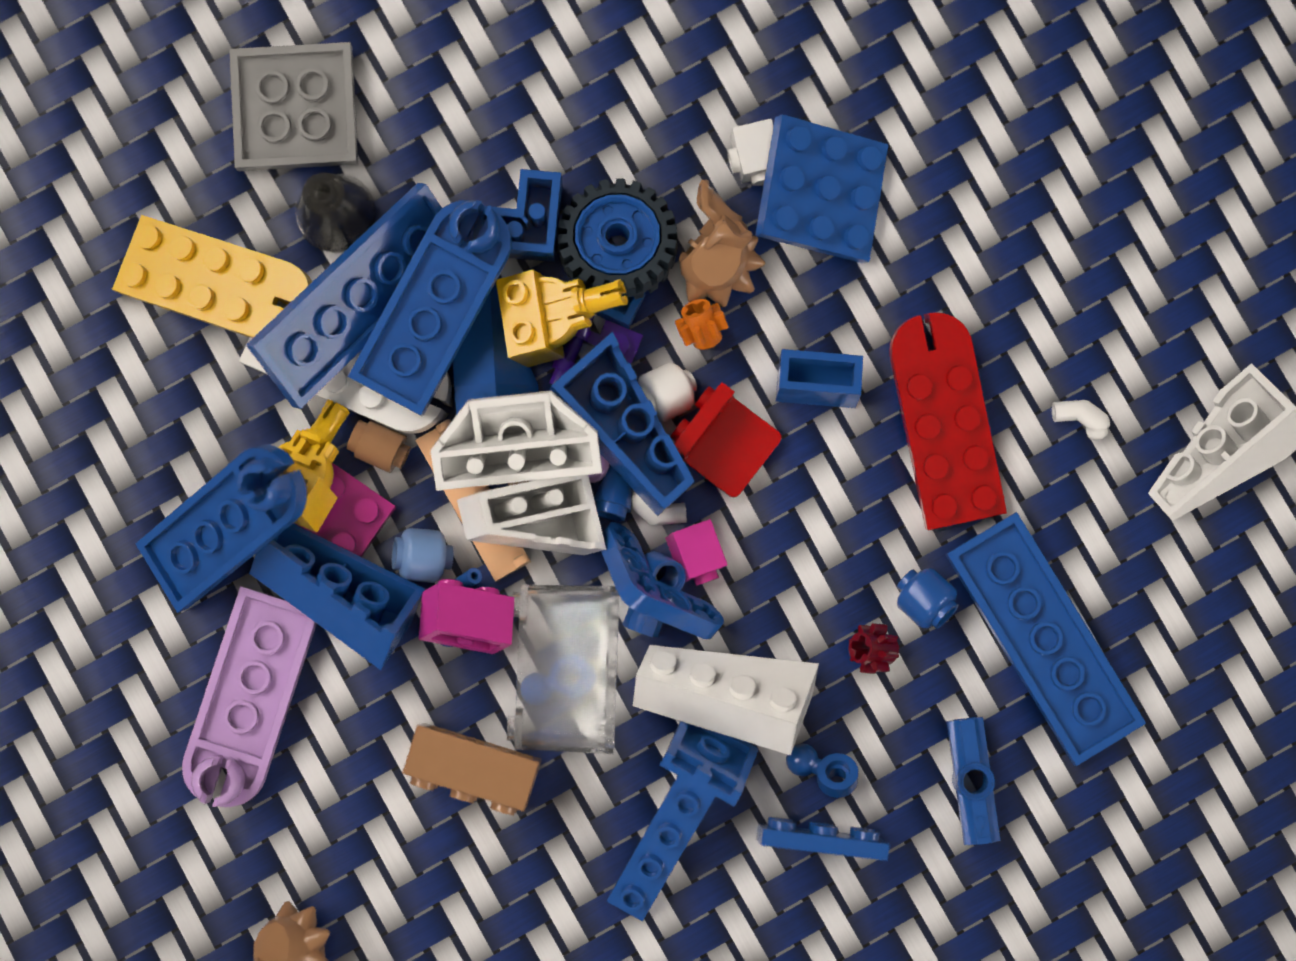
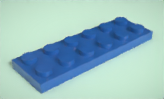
(341, 307)
(1045, 639)

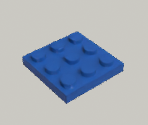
(821, 189)

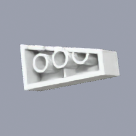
(728, 693)

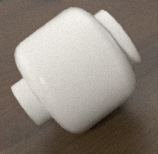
(669, 390)

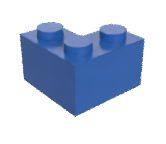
(535, 219)

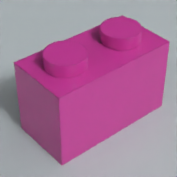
(466, 617)

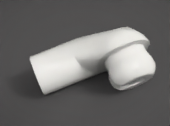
(1085, 412)
(671, 515)

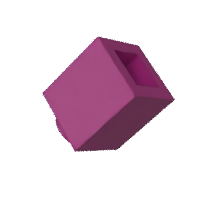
(697, 552)

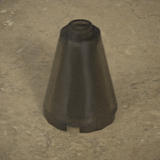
(334, 211)

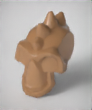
(721, 254)
(291, 937)

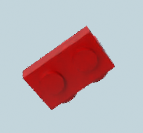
(725, 440)

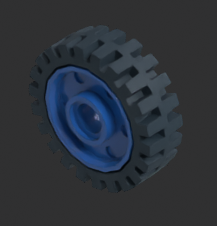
(618, 212)

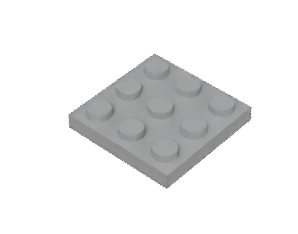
(293, 106)

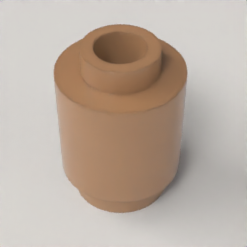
(378, 445)

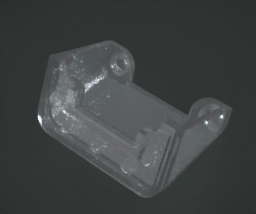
(566, 668)

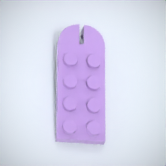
(247, 698)

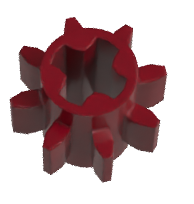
(873, 648)

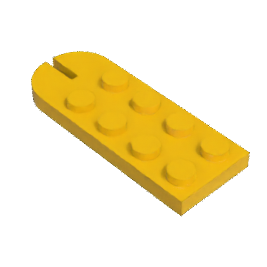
(206, 277)

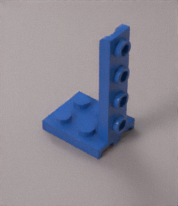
(705, 768)

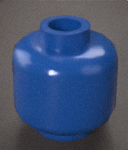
(927, 598)

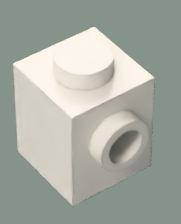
(751, 150)

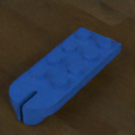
(434, 305)
(224, 524)

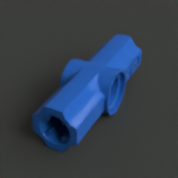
(975, 808)

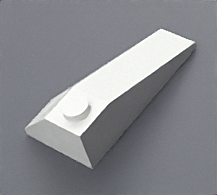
(1239, 439)

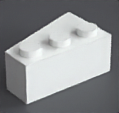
(536, 515)

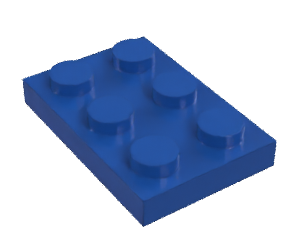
(822, 839)

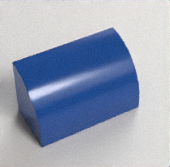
(819, 378)

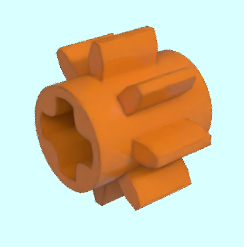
(701, 324)

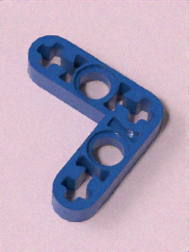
(650, 597)

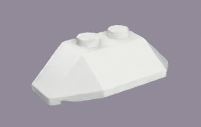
(514, 442)

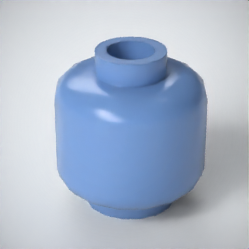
(421, 555)

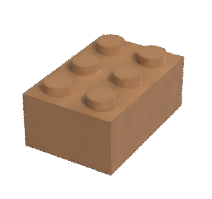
(471, 768)

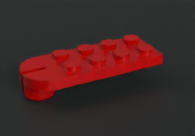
(945, 422)

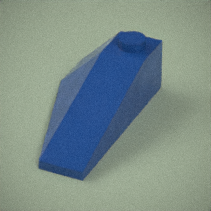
(483, 362)

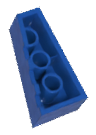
(627, 425)
(339, 591)

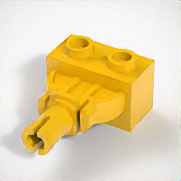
(548, 312)
(314, 458)

